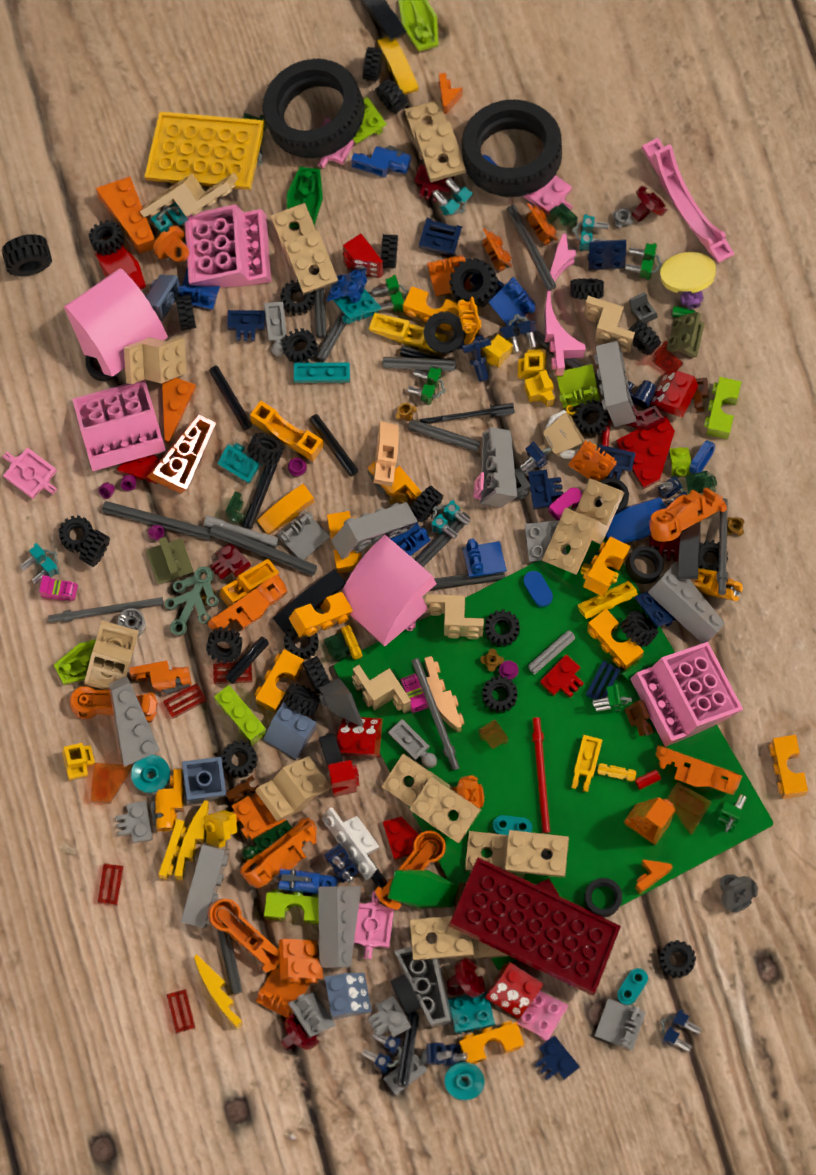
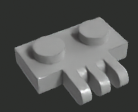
(135, 822)
(389, 1018)

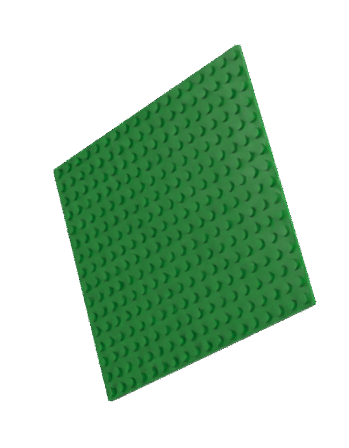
(508, 774)

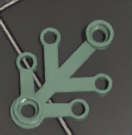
(192, 598)

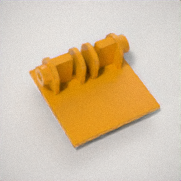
(469, 319)

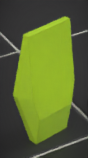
(419, 23)
(75, 663)

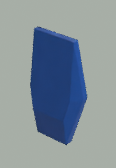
(633, 521)

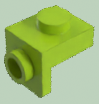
(680, 461)

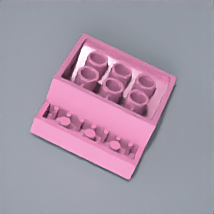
(228, 247)
(113, 317)
(118, 425)
(387, 590)
(686, 693)

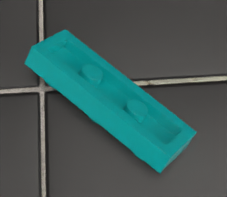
(322, 372)

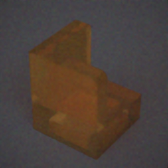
(493, 734)

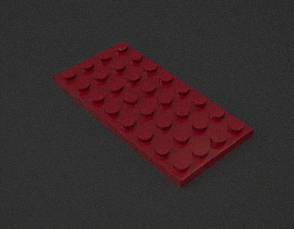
(535, 926)

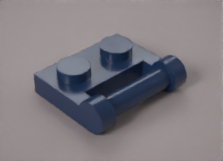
(438, 241)

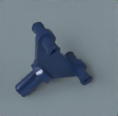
(478, 361)

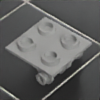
(303, 535)
(538, 538)
(311, 1014)
(620, 1024)

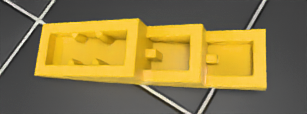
(398, 65)
(402, 331)
(195, 834)
(214, 985)

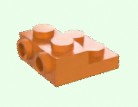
(254, 816)
(299, 961)

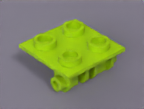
(371, 123)
(578, 386)

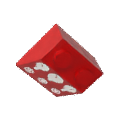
(360, 255)
(675, 392)
(360, 740)
(513, 990)

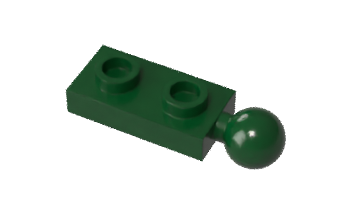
(265, 840)

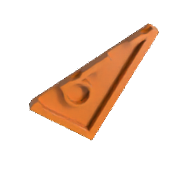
(176, 398)

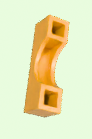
(299, 440)

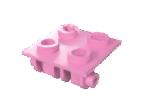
(543, 1015)

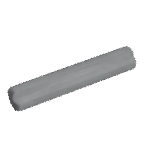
(551, 652)

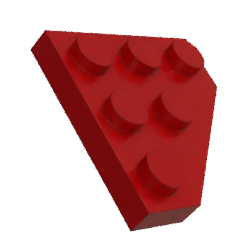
(650, 449)

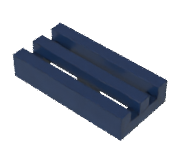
(609, 668)

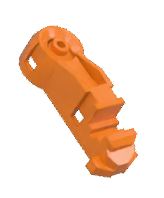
(683, 513)
(252, 605)
(101, 703)
(700, 772)
(282, 854)
(420, 862)
(243, 933)

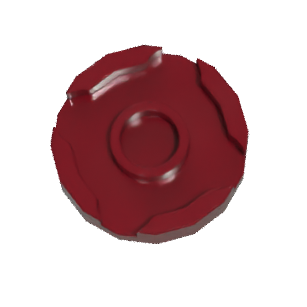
(648, 203)
(467, 979)
(297, 1035)

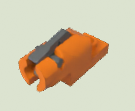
(162, 677)

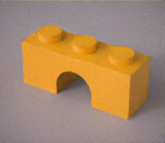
(416, 306)
(335, 523)
(611, 555)
(308, 621)
(623, 653)
(286, 666)
(789, 783)
(507, 1035)

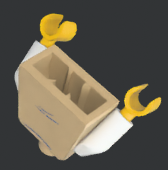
(563, 434)

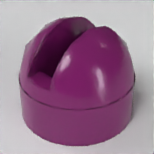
(124, 483)
(104, 488)
(156, 532)

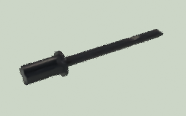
(495, 410)

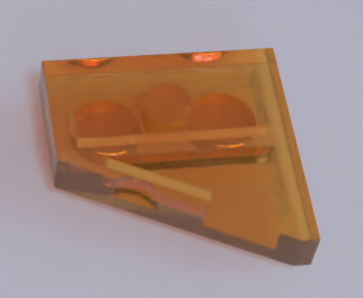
(107, 781)
(689, 806)

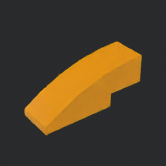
(286, 509)
(247, 582)

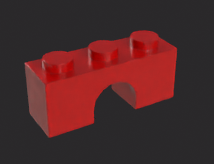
(343, 778)

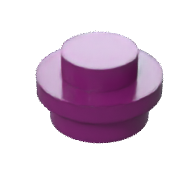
(297, 467)
(509, 670)

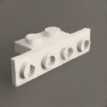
(354, 839)

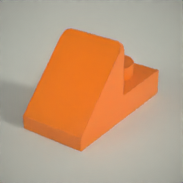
(448, 96)
(656, 872)

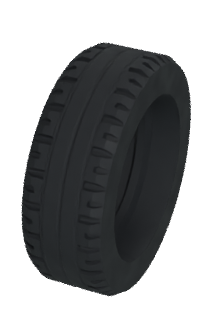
(303, 76)
(504, 116)

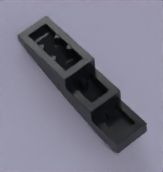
(385, 18)
(690, 552)
(316, 594)

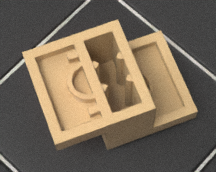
(609, 319)
(155, 360)
(455, 623)
(111, 655)
(381, 690)
(293, 788)

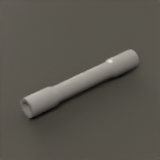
(263, 538)

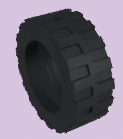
(430, 337)

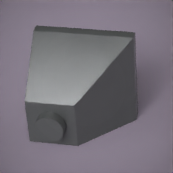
(340, 701)

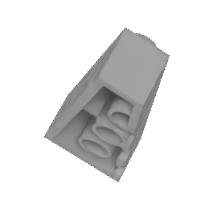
(614, 383)
(498, 468)
(372, 527)
(686, 604)
(132, 728)
(205, 884)
(337, 924)
(428, 986)

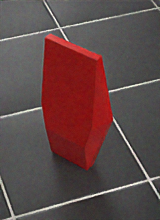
(124, 260)

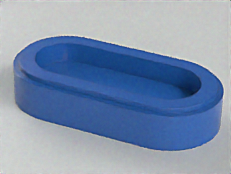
(702, 457)
(538, 589)

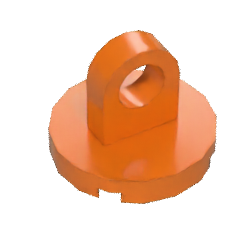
(168, 244)
(470, 790)

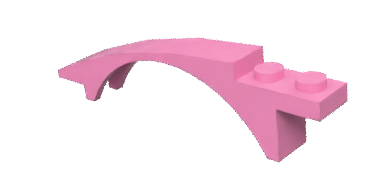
(665, 165)
(560, 341)

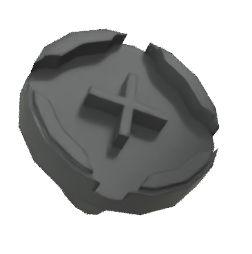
(738, 892)

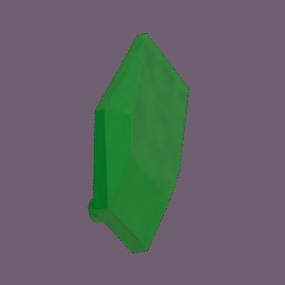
(306, 189)
(422, 889)

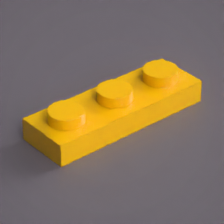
(613, 597)
(173, 849)

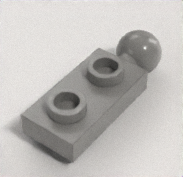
(275, 326)
(412, 744)
(417, 1071)

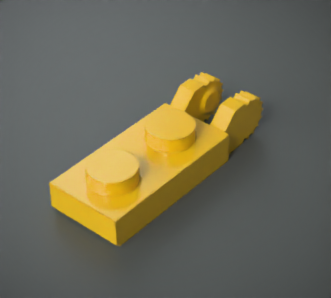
(587, 760)

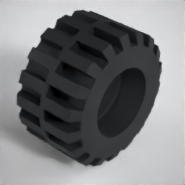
(26, 255)
(464, 271)

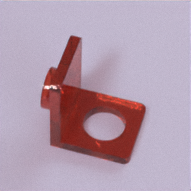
(665, 359)

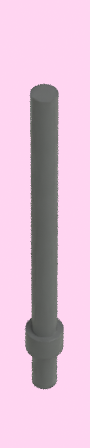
(722, 575)
(68, 616)
(448, 749)

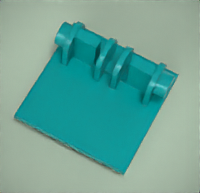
(355, 311)
(471, 1013)

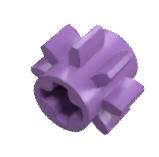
(692, 300)

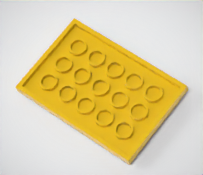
(205, 147)

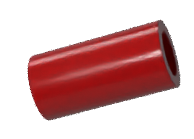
(647, 779)

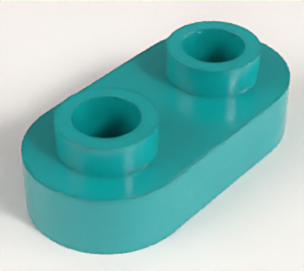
(512, 824)
(632, 986)

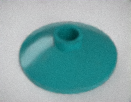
(150, 764)
(462, 1088)

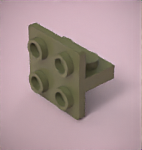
(686, 334)
(169, 560)

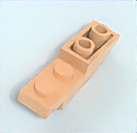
(386, 453)
(444, 700)

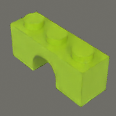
(725, 392)
(242, 716)
(278, 904)

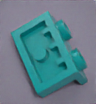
(239, 462)

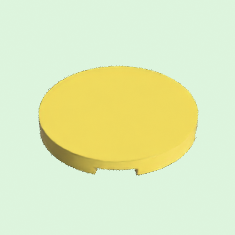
(688, 272)

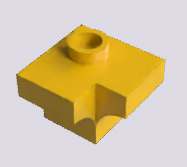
(497, 351)
(532, 363)
(540, 389)
(77, 759)
(220, 827)

